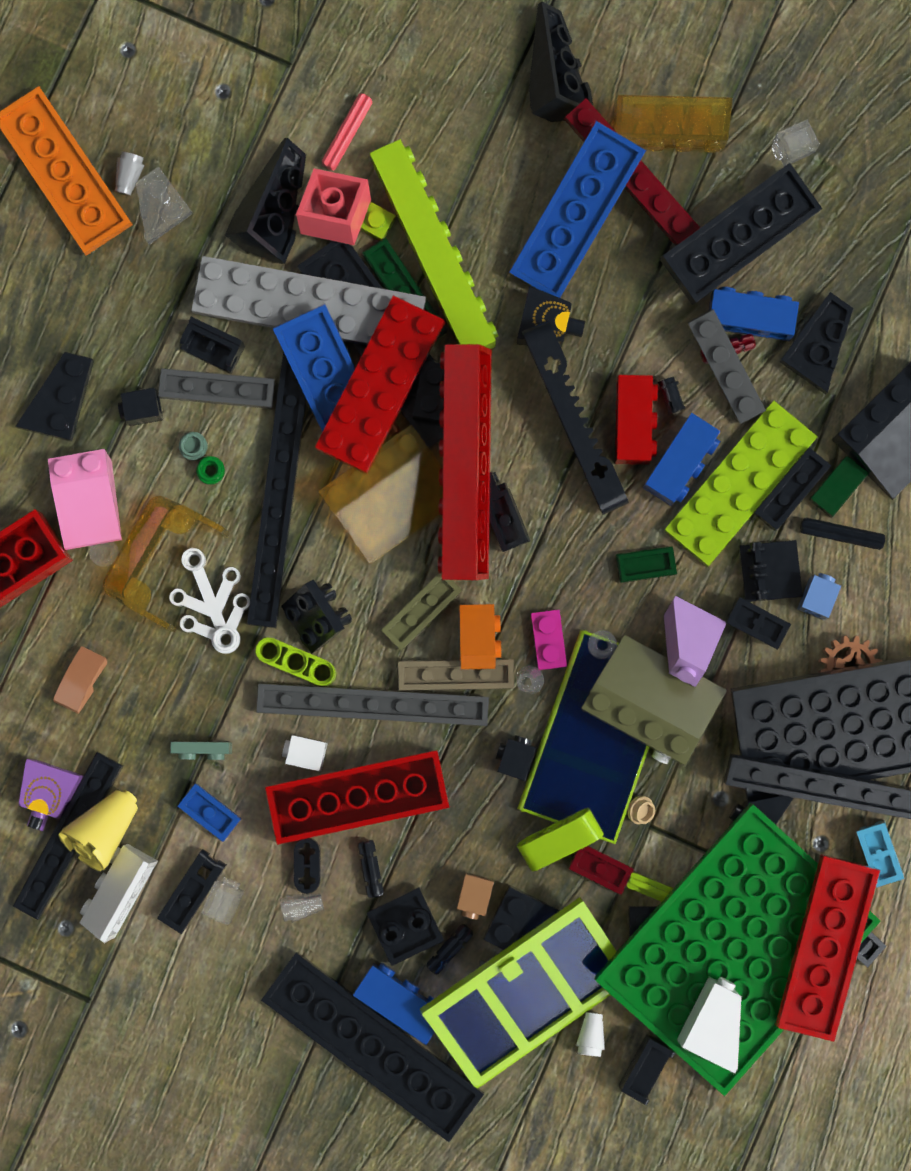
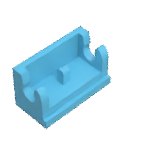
(880, 852)

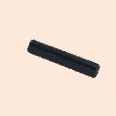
(842, 533)

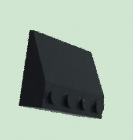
(882, 436)

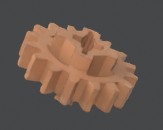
(852, 653)

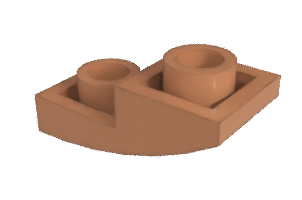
(79, 680)

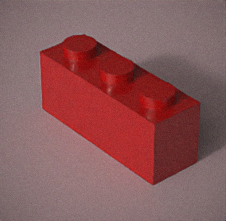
(635, 419)

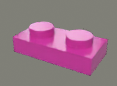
(548, 640)

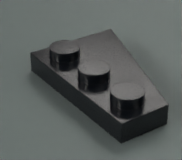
(819, 343)
(60, 399)

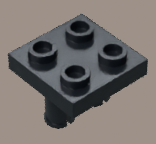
(314, 616)
(405, 926)

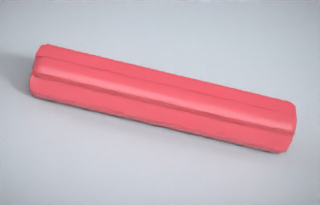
(346, 132)

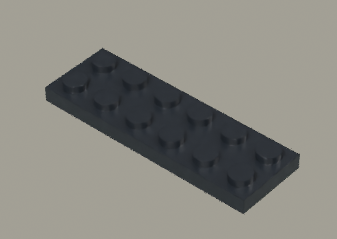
(740, 233)

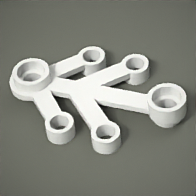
(212, 605)

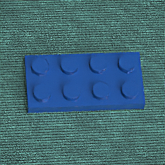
(317, 359)

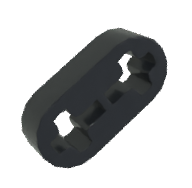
(299, 865)

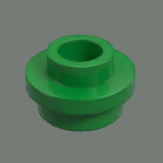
(207, 462)

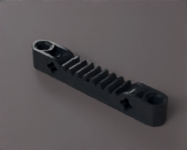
(607, 489)

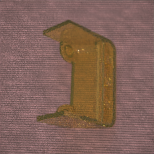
(123, 577)

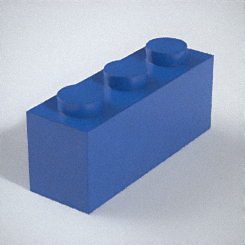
(755, 313)
(683, 460)
(395, 1000)

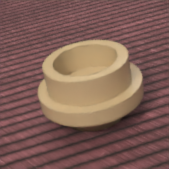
(641, 810)

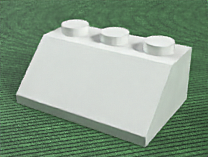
(117, 892)

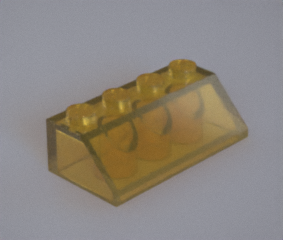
(674, 122)

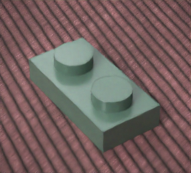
(214, 750)

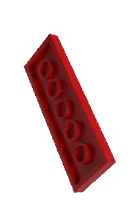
(380, 384)
(827, 947)

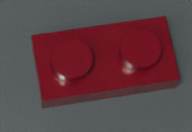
(601, 869)

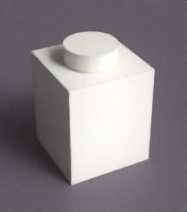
(305, 753)

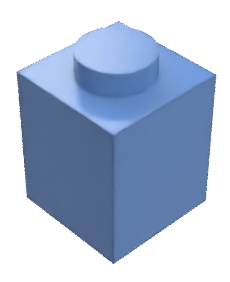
(819, 596)

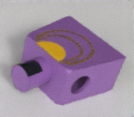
(46, 791)

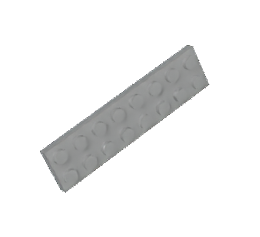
(275, 296)

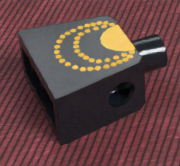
(544, 306)

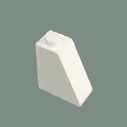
(715, 1024)

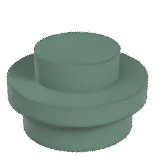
(193, 446)

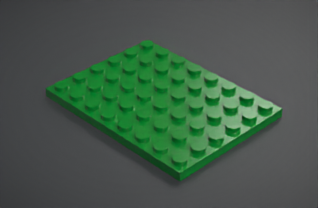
(725, 919)

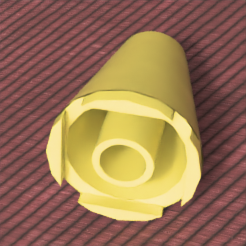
(100, 829)

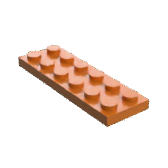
(62, 171)

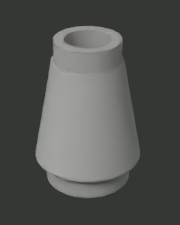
(128, 172)

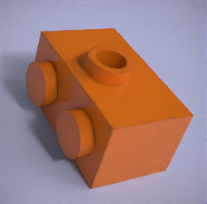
(477, 636)

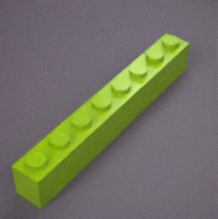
(431, 245)

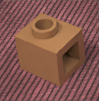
(475, 896)

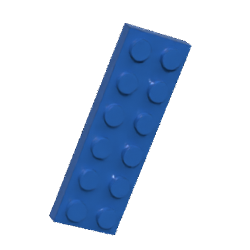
(577, 210)

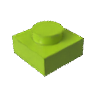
(377, 222)

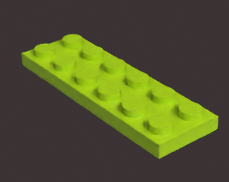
(740, 483)

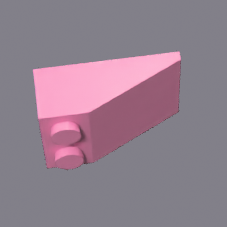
(85, 499)

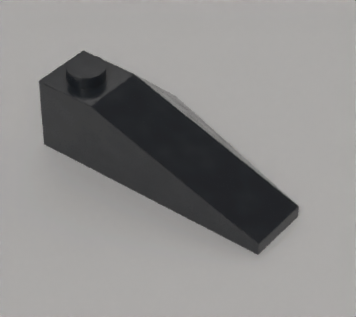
(554, 73)
(268, 210)

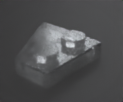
(159, 205)

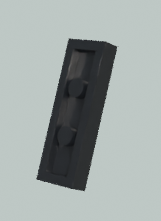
(792, 489)

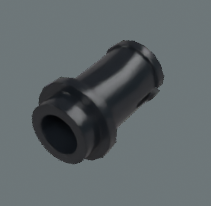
(671, 395)

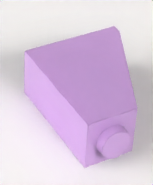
(690, 639)

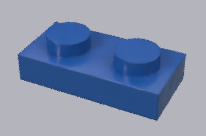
(209, 812)

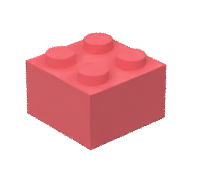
(333, 206)

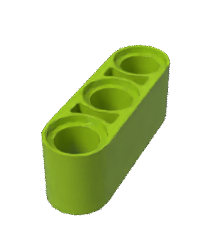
(282, 658)
(560, 839)

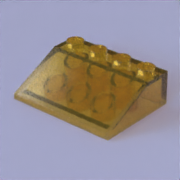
(390, 500)

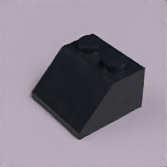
(516, 917)

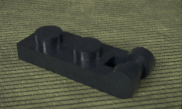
(191, 892)

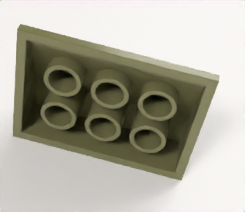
(651, 704)

